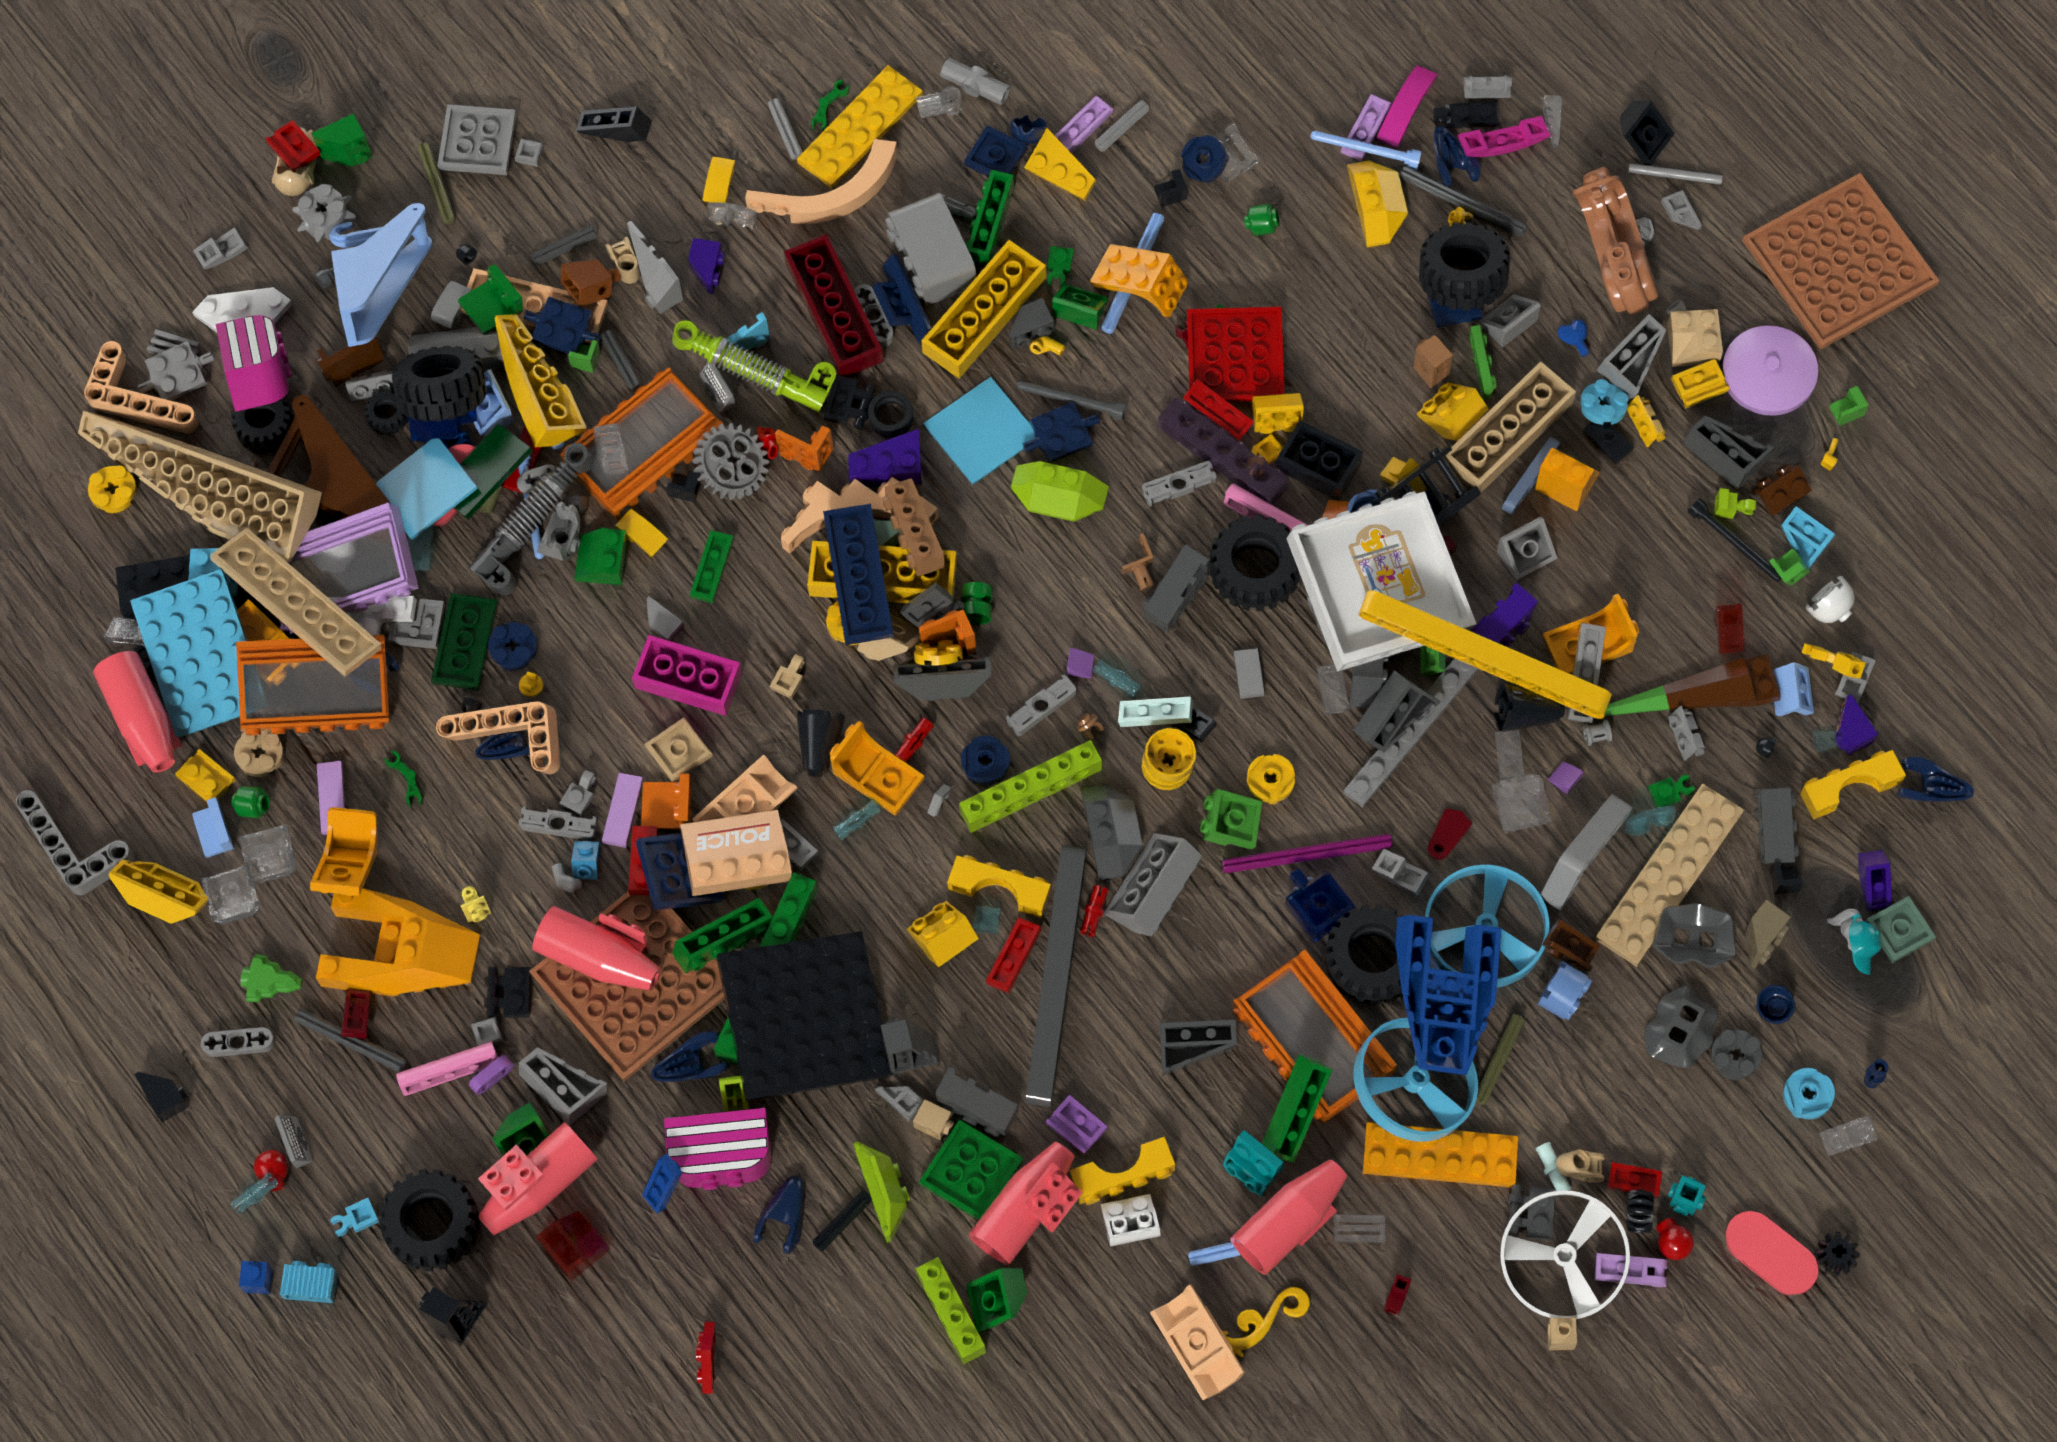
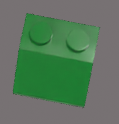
(343, 142)
(602, 557)

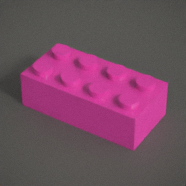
(687, 675)

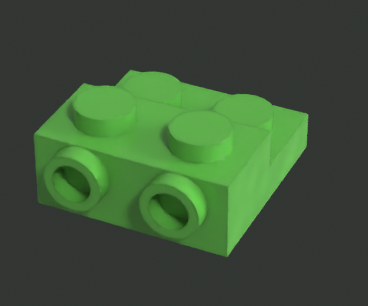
(1231, 819)

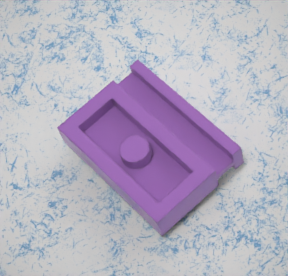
(1076, 1125)

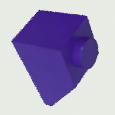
(1853, 727)
(1875, 879)

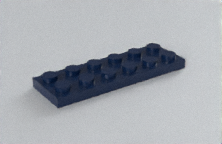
(858, 574)

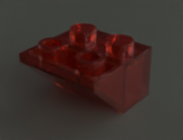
(572, 1244)

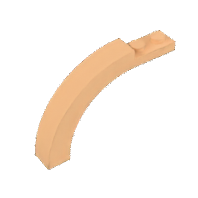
(838, 201)

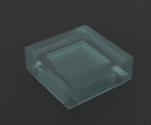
(986, 919)

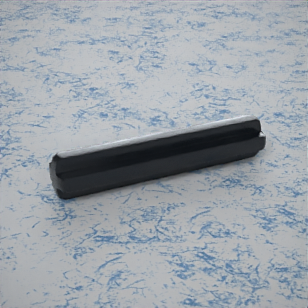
(842, 1220)

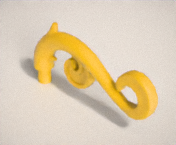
(1262, 1325)

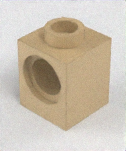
(933, 1120)
(1562, 1334)

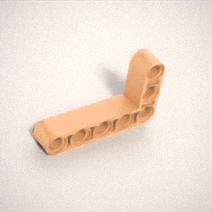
(132, 400)
(507, 723)

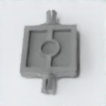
(176, 372)

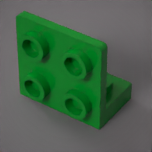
(491, 299)

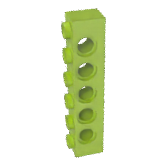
(1030, 786)

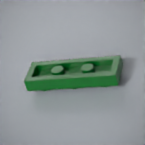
(711, 566)

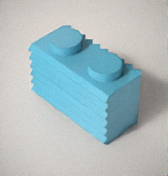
(309, 1283)

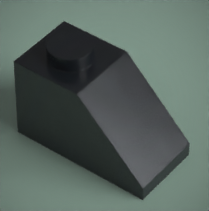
(163, 1095)

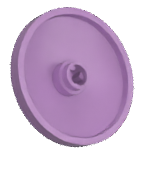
(1770, 370)

